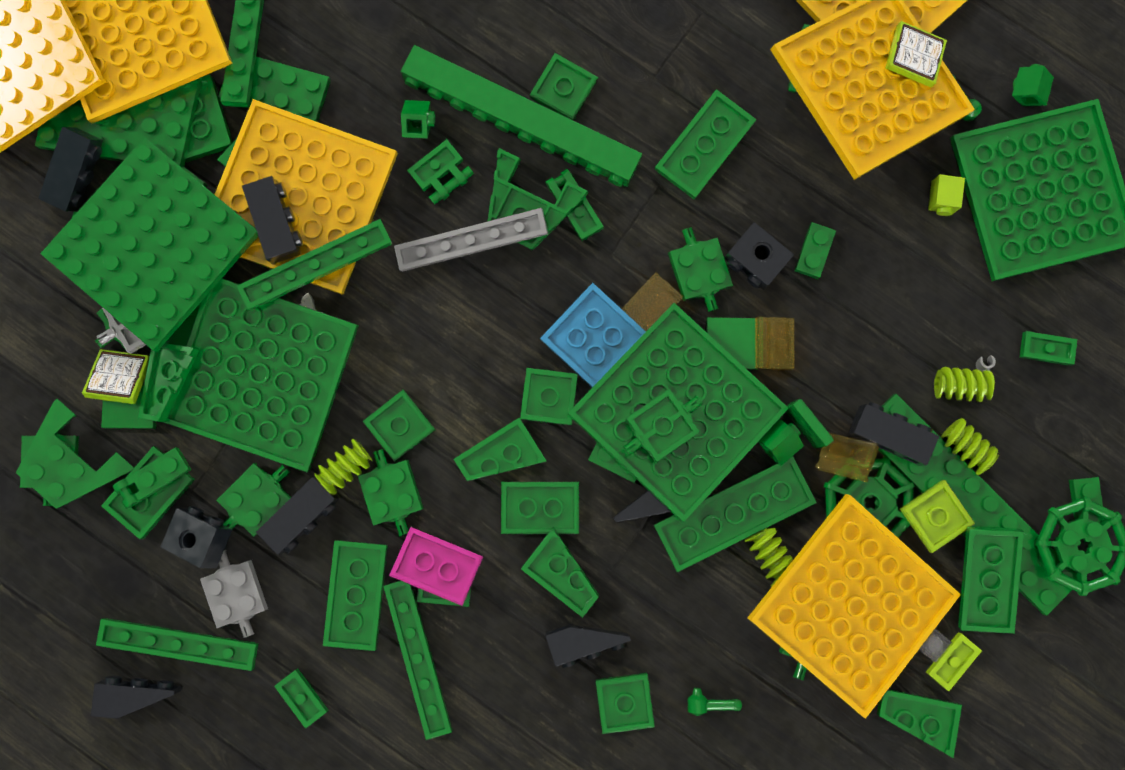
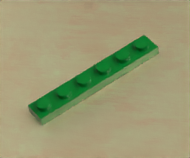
(242, 51)
(314, 265)
(177, 644)
(418, 659)

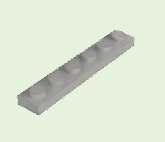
(471, 239)

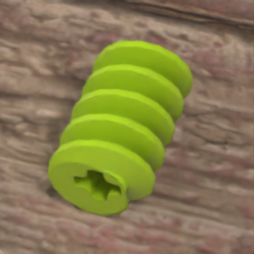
(964, 382)
(971, 445)
(343, 467)
(770, 552)

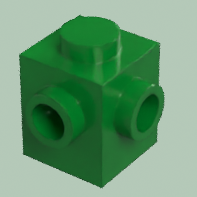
(1032, 85)
(417, 119)
(781, 441)

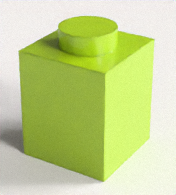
(946, 194)

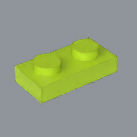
(954, 661)

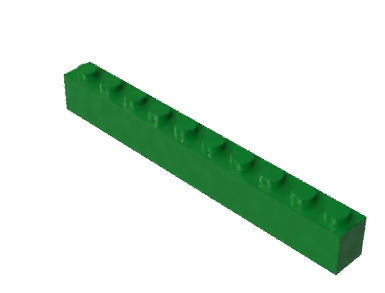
(520, 116)

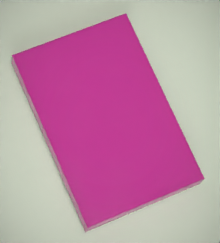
(436, 566)

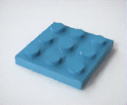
(592, 335)

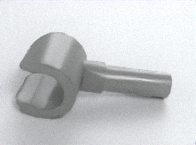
(982, 367)

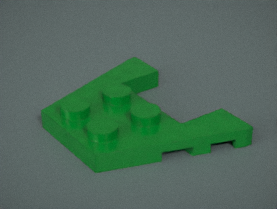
(512, 200)
(57, 470)

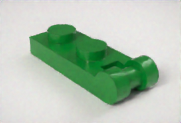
(582, 216)
(152, 477)

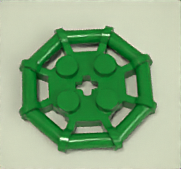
(880, 490)
(1081, 562)

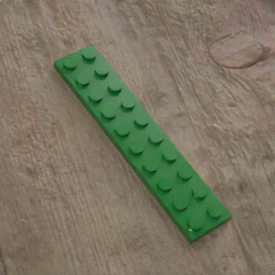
(984, 508)

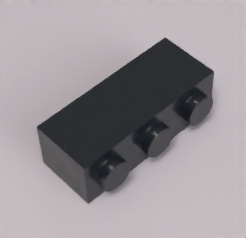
(71, 169)
(273, 219)
(894, 434)
(297, 517)

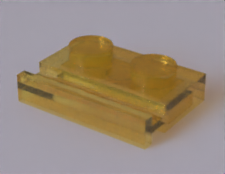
(651, 301)
(774, 343)
(848, 457)

